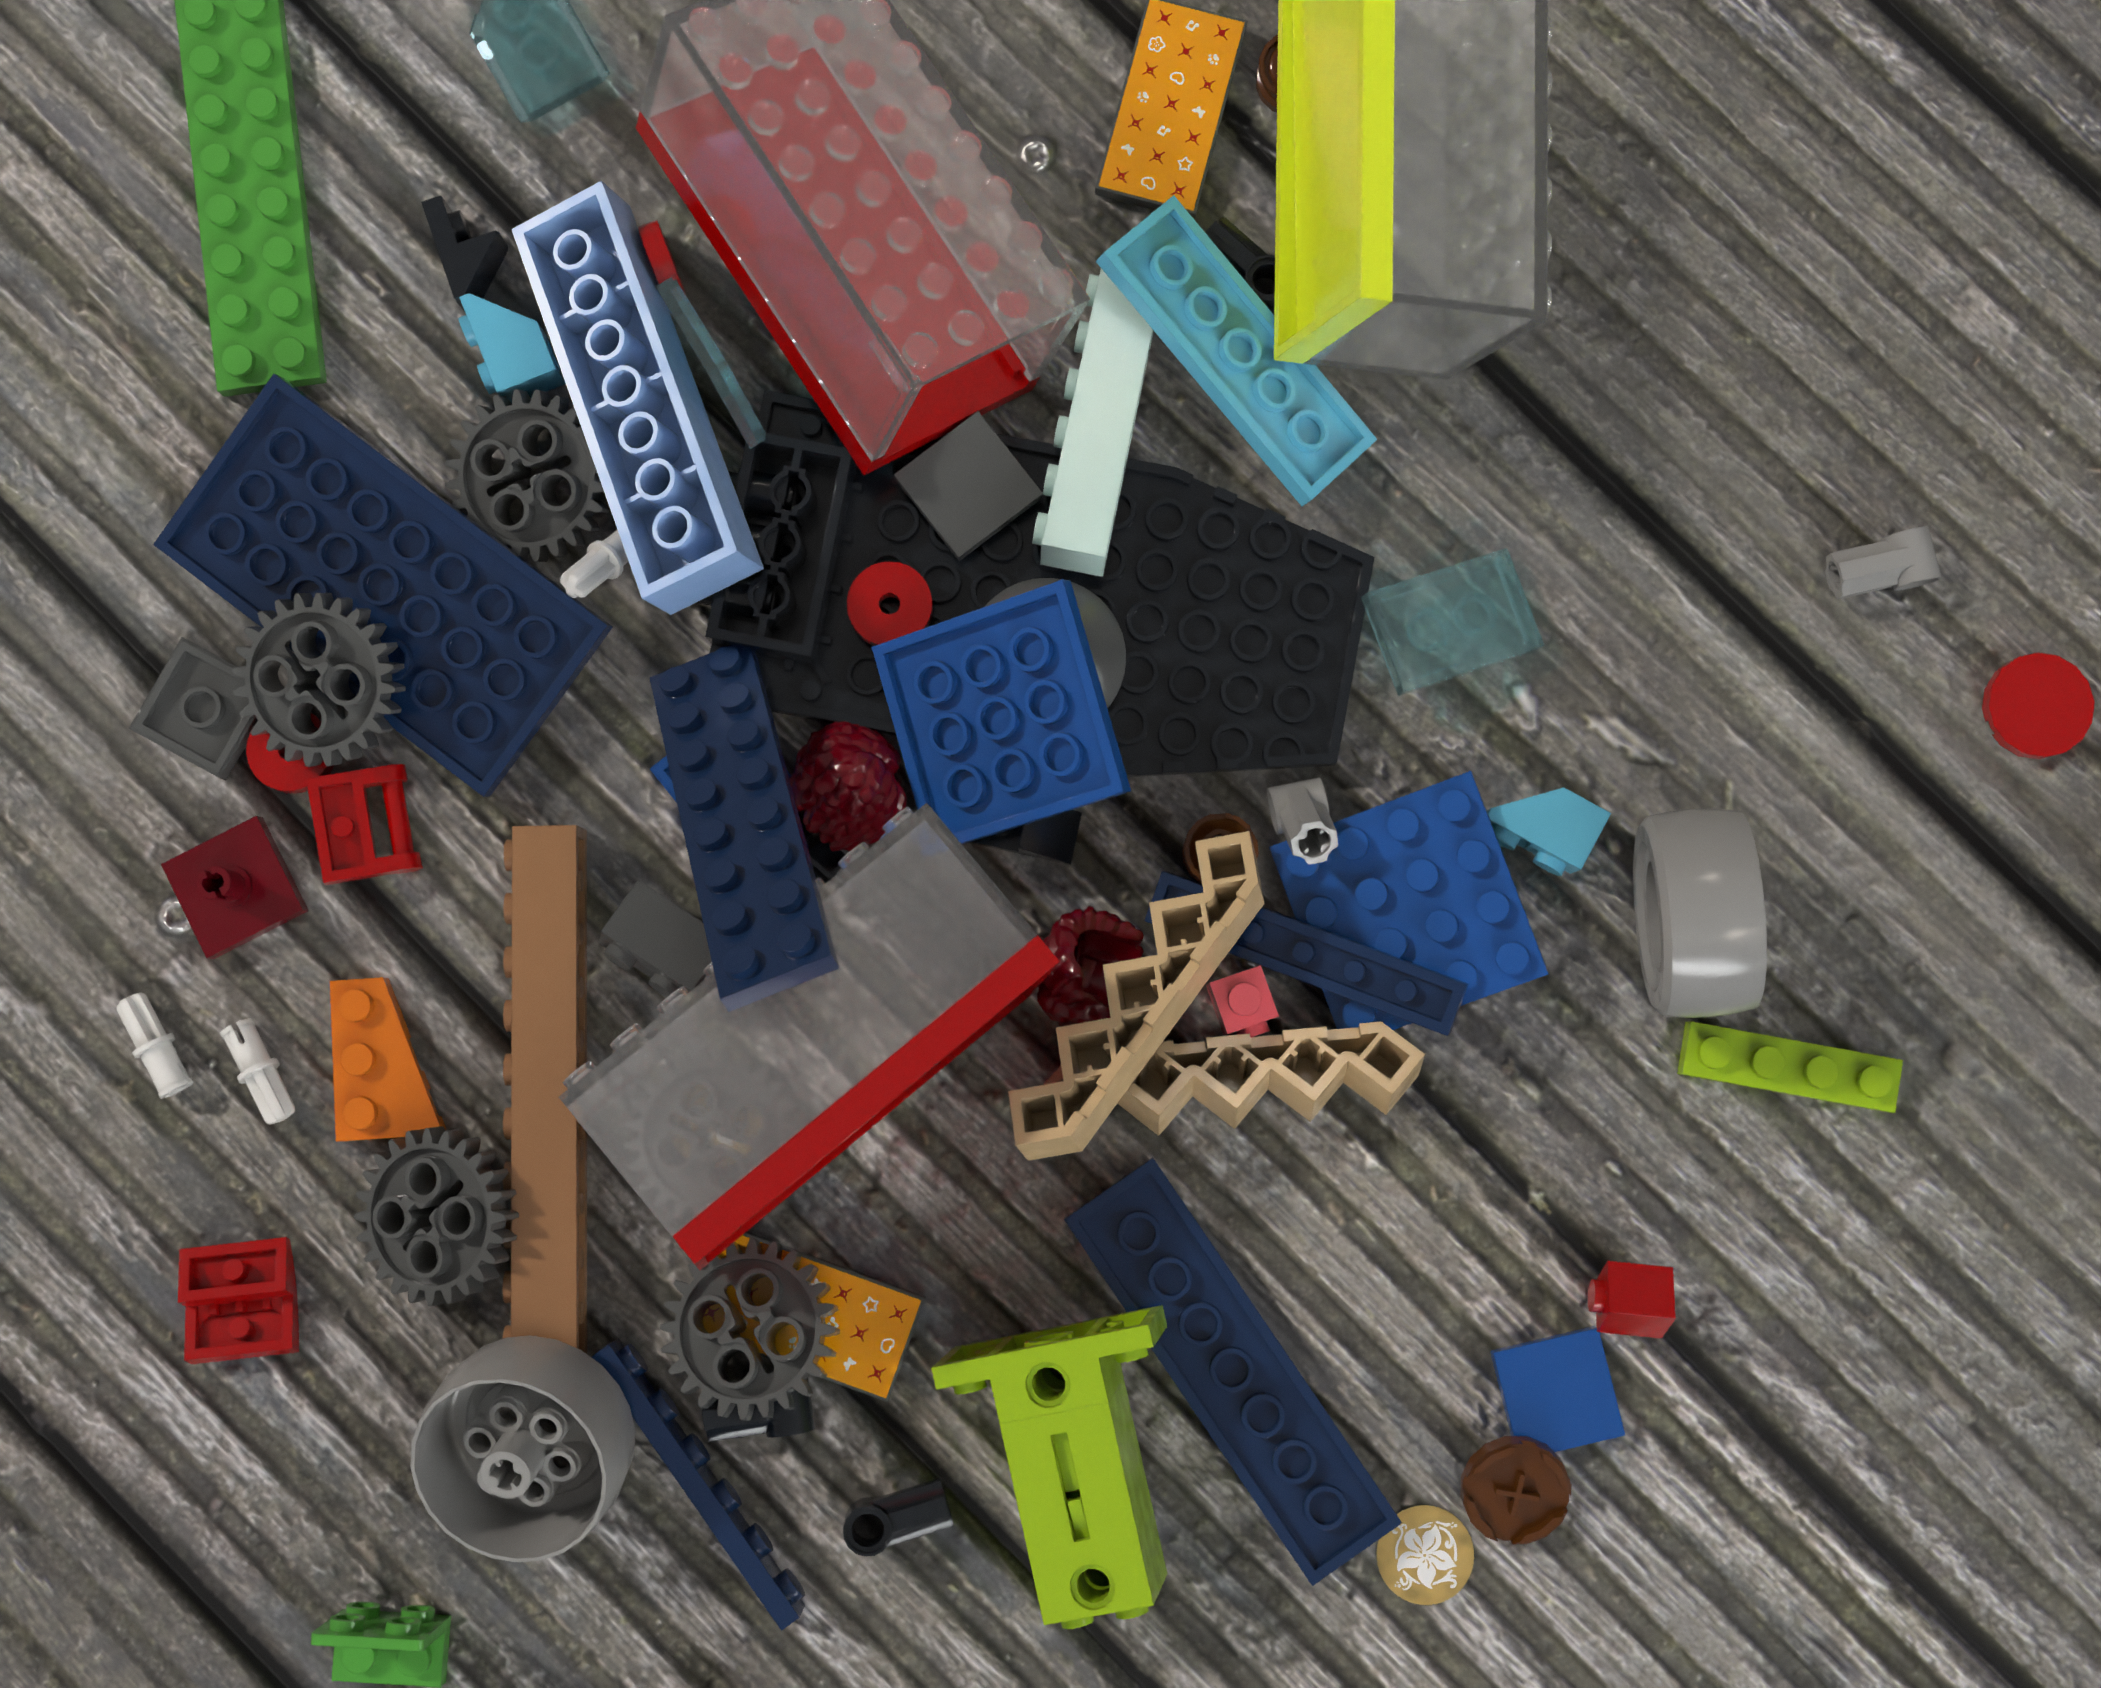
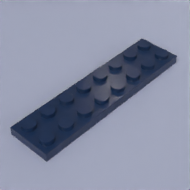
(741, 828)
(1234, 1372)

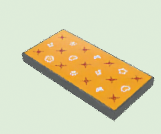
(1171, 106)
(871, 1316)

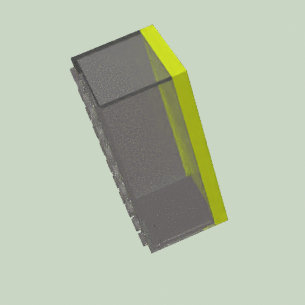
(1410, 181)

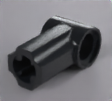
(1244, 255)
(782, 1424)
(904, 1516)

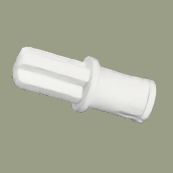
(602, 562)
(153, 1045)
(258, 1071)

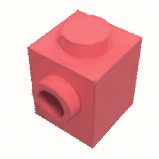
(1243, 1002)

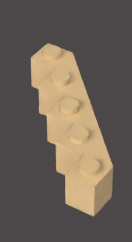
(1143, 1001)
(1296, 1066)

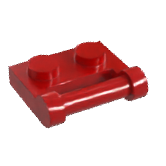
(345, 824)

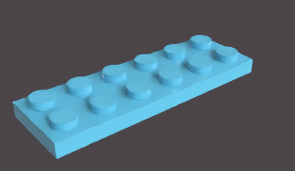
(1227, 346)

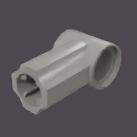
(1897, 561)
(1304, 818)

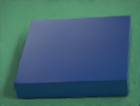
(1559, 1390)

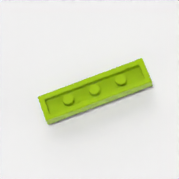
(1790, 1067)

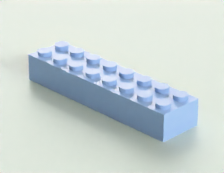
(636, 400)

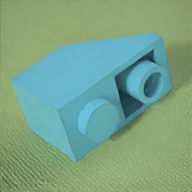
(512, 346)
(1552, 826)

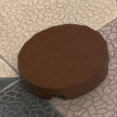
(1515, 1489)

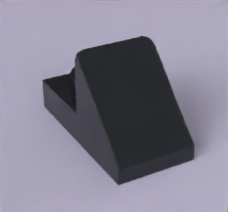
(467, 261)
(1044, 839)

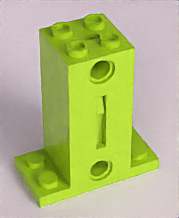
(1074, 1459)

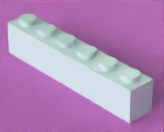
(1095, 434)

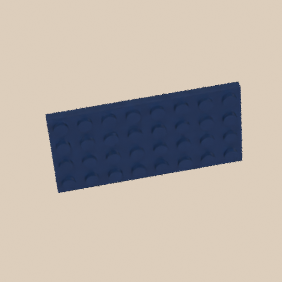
(322, 510)

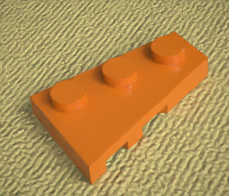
(374, 1065)

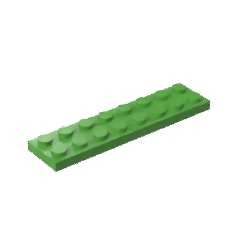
(250, 194)

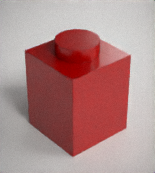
(1633, 1299)

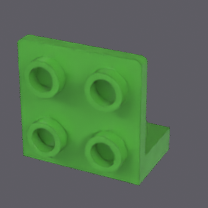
(386, 1645)

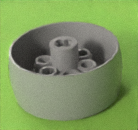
(1700, 913)
(496, 1478)

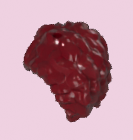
(847, 784)
(1083, 944)

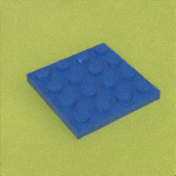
(1002, 714)
(1422, 886)

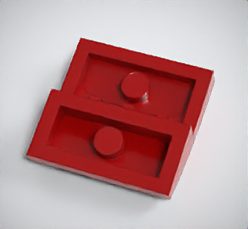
(239, 1300)

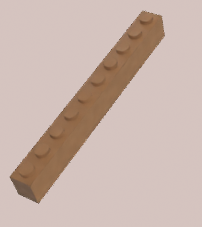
(546, 1046)

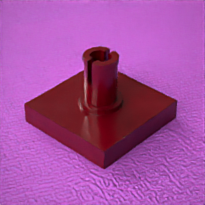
(234, 887)

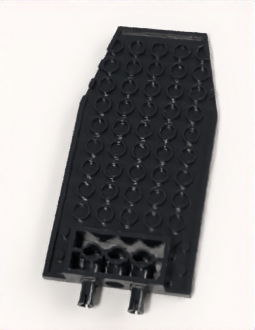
(1225, 609)

